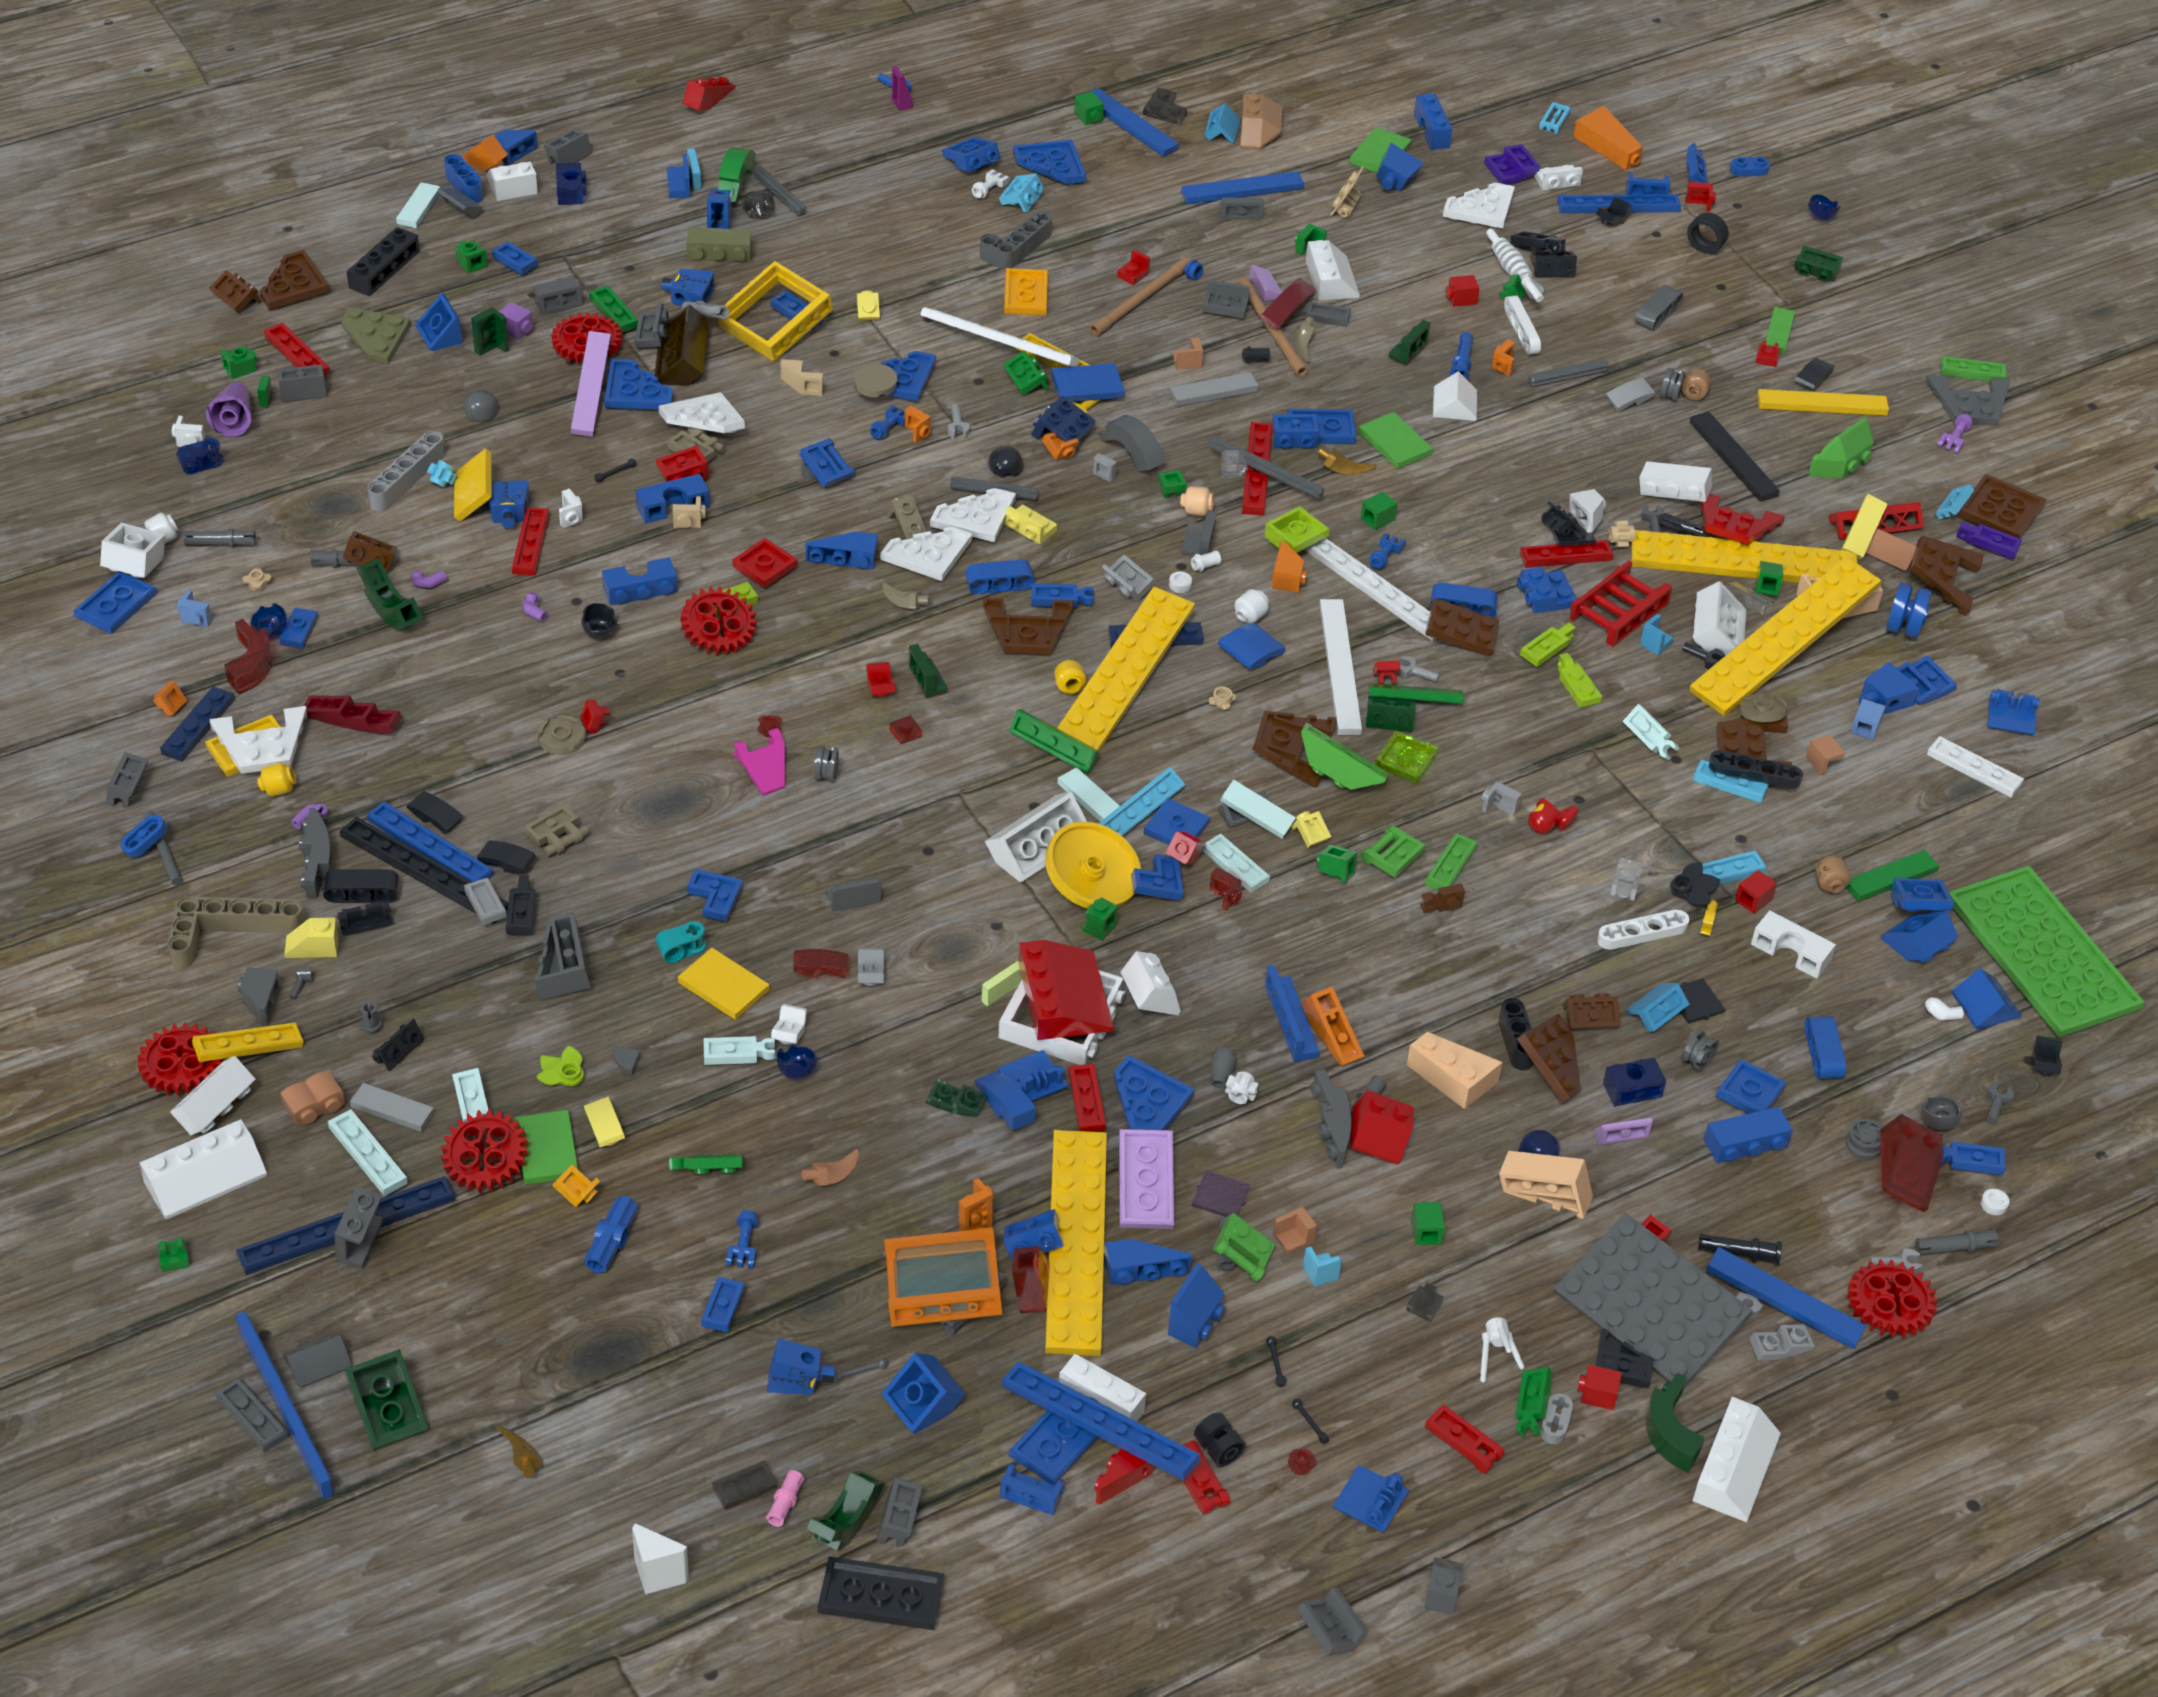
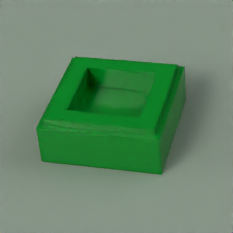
(264, 391)

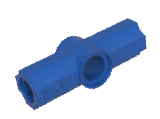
(611, 1234)

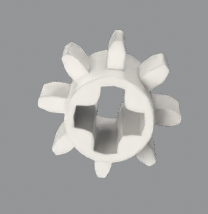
(1241, 1087)

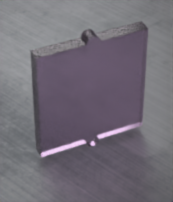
(1220, 1194)

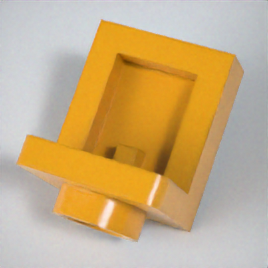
(575, 1186)

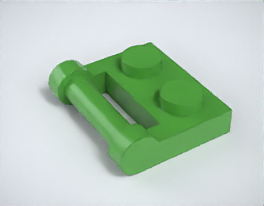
(1398, 856)
(1247, 1242)

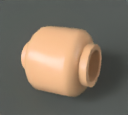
(1197, 500)

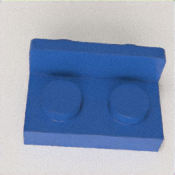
(1295, 430)
(1033, 1232)

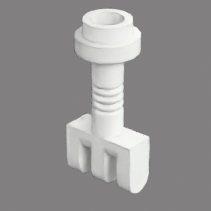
(993, 178)

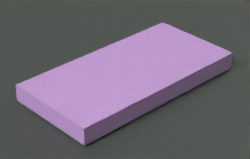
(1146, 1179)

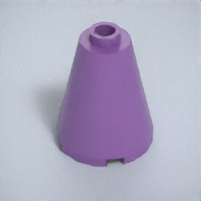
(230, 410)

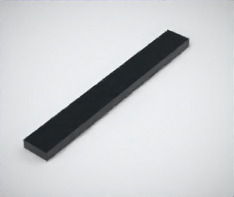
(409, 861)

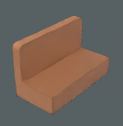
(1891, 550)

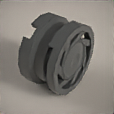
(1672, 384)
(826, 763)
(1700, 1050)
(1864, 1140)

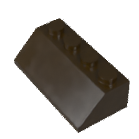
(683, 349)

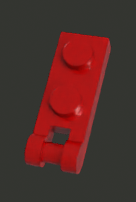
(1464, 1438)
(1204, 1482)

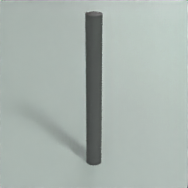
(166, 857)

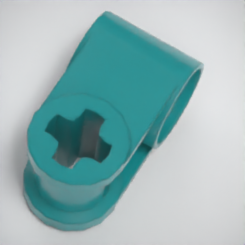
(680, 943)

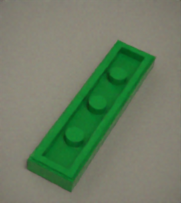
(1416, 693)
(1053, 741)
(1881, 878)

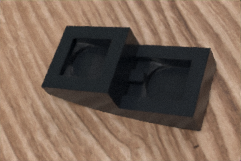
(1814, 373)
(438, 812)
(510, 856)

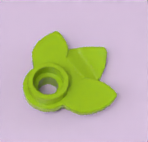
(562, 1070)

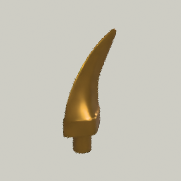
(1340, 464)
(524, 1454)

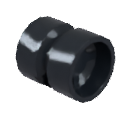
(1219, 1439)

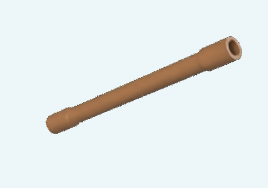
(1106, 321)
(1294, 360)

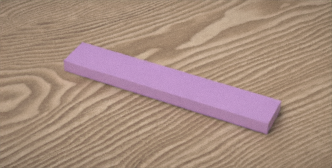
(590, 384)

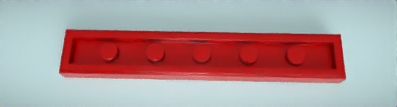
(1256, 481)

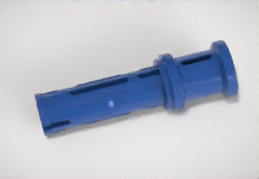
(1461, 361)

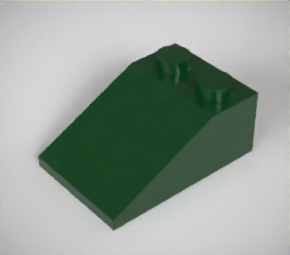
(386, 1399)

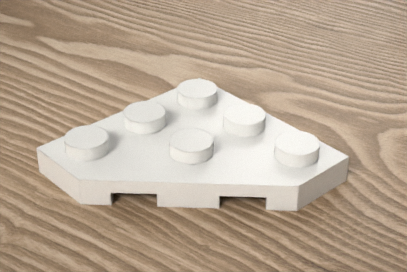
(1481, 206)
(705, 412)
(977, 515)
(928, 552)

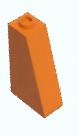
(1609, 138)

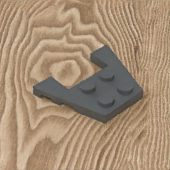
(1982, 406)

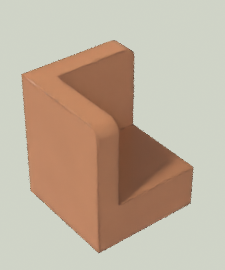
(1190, 357)
(1822, 751)
(1295, 1230)

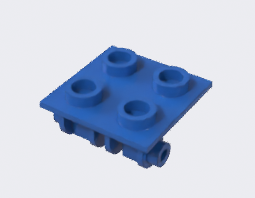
(2011, 712)
(1035, 1075)
(1372, 1497)

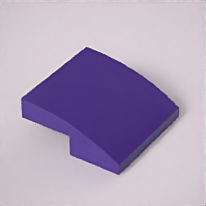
(1512, 165)

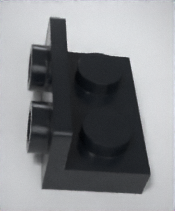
(1554, 264)

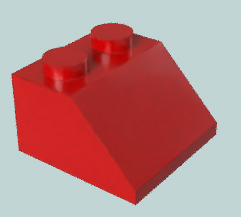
(1381, 1126)

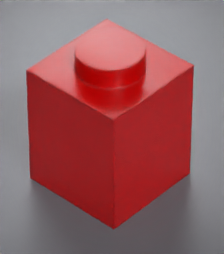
(1462, 290)
(1755, 891)
(1599, 1387)

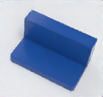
(679, 180)

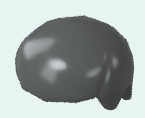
(480, 405)
(1941, 1113)

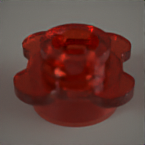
(768, 723)

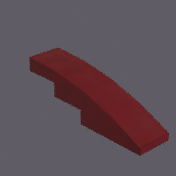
(1287, 303)
(356, 716)

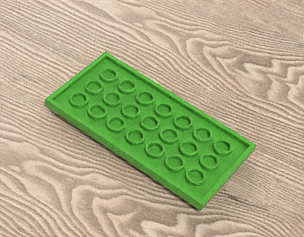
(2045, 951)

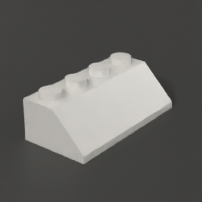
(1023, 843)
(202, 1169)
(1737, 1460)

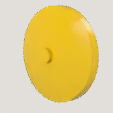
(1091, 863)

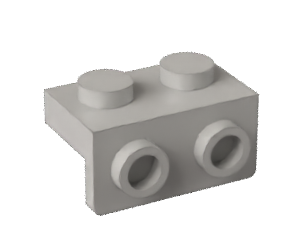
(1129, 578)

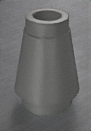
(1222, 1066)

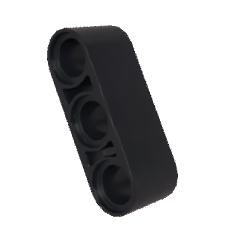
(360, 885)
(1513, 1023)

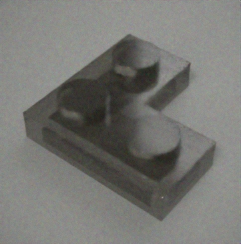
(1161, 107)

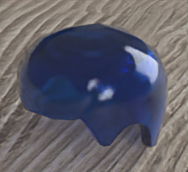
(1822, 207)
(271, 618)
(796, 1062)
(1540, 1143)

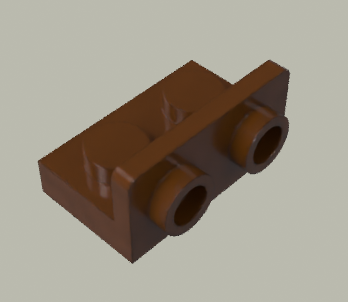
(233, 291)
(364, 549)
(1592, 1012)

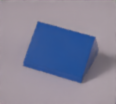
(440, 325)
(1985, 1000)

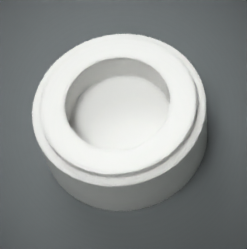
(1180, 582)
(1995, 1202)

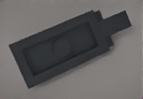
(1540, 241)
(521, 908)

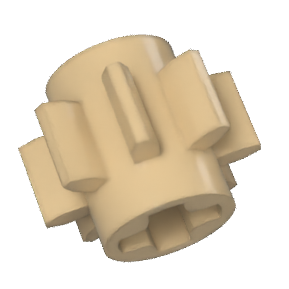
(1621, 533)

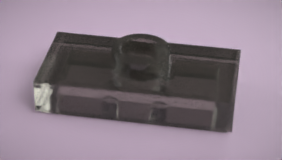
(744, 1484)

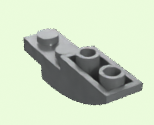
(316, 852)
(1336, 1117)

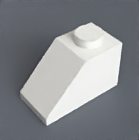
(1587, 508)

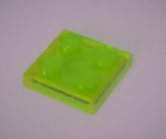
(1406, 756)

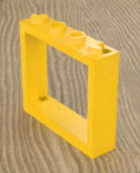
(794, 329)

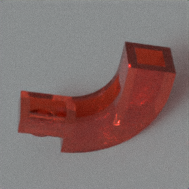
(255, 664)

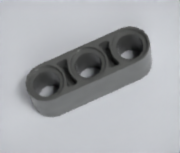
(1659, 307)

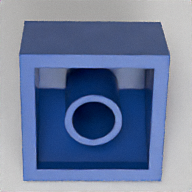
(1921, 935)
(1196, 1308)
(922, 1392)

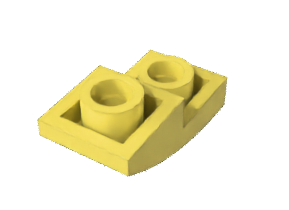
(604, 1122)

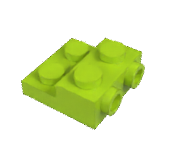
(1296, 529)

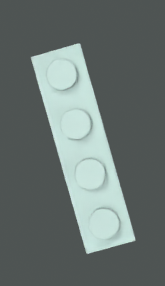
(367, 1152)

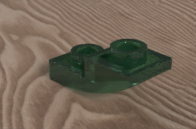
(956, 1101)

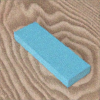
(1738, 786)
(1735, 867)

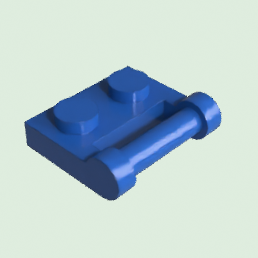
(823, 466)

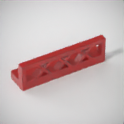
(1891, 510)

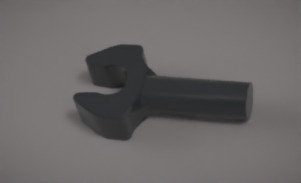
(1710, 658)

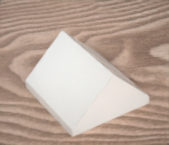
(1455, 399)
(659, 1560)

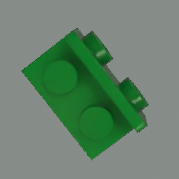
(1025, 373)

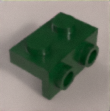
(1818, 263)
(489, 331)

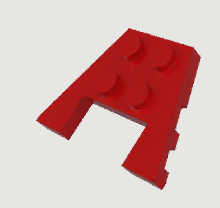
(1734, 525)

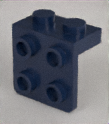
(1063, 420)

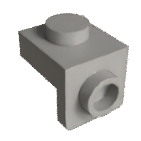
(1502, 798)
(870, 966)

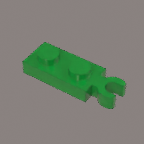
(703, 1163)
(1533, 1399)

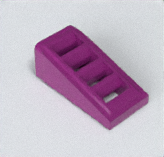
(900, 92)

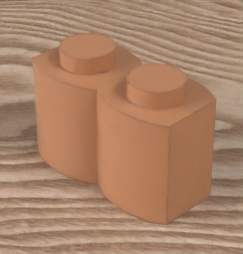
(312, 1098)

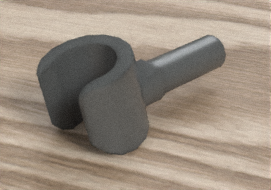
(304, 973)

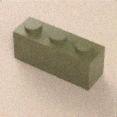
(719, 244)

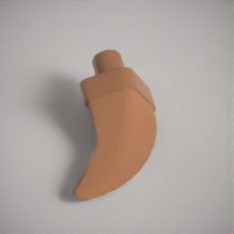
(832, 1172)

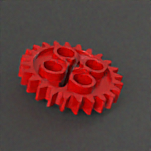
(572, 334)
(737, 617)
(171, 1060)
(461, 1150)
(1892, 1298)

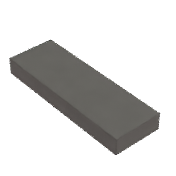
(251, 1415)

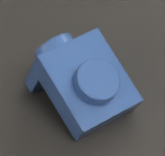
(193, 611)

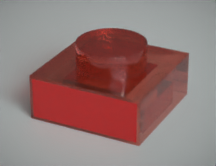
(905, 729)

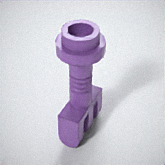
(1963, 423)

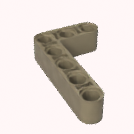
(227, 915)

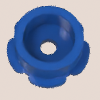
(1193, 270)

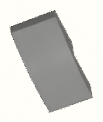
(1629, 393)
(1786, 1342)

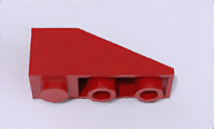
(706, 93)
(1122, 1472)

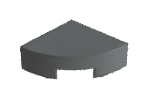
(626, 1059)

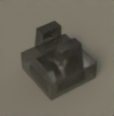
(1425, 1302)

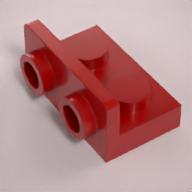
(683, 464)

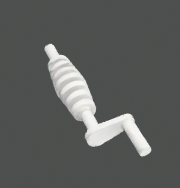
(1514, 263)

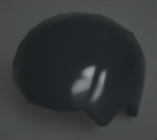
(1006, 461)
(598, 620)

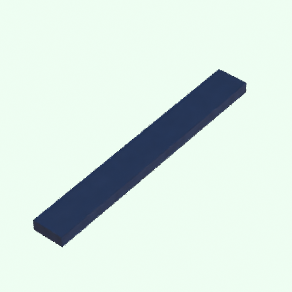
(322, 1232)

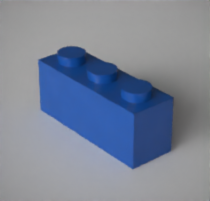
(1748, 1135)

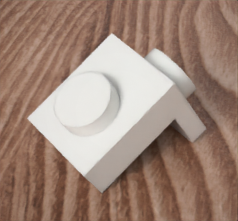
(187, 433)
(572, 509)
(790, 1024)

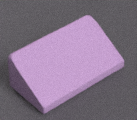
(1264, 283)
(1623, 1131)

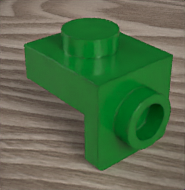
(1309, 233)

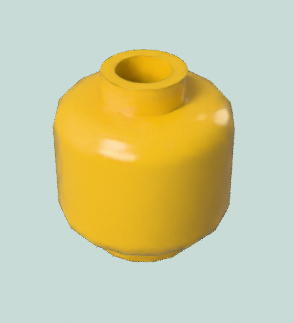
(1070, 677)
(277, 779)

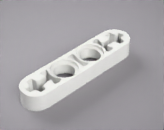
(1522, 325)
(1615, 935)

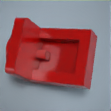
(1700, 194)
(879, 679)

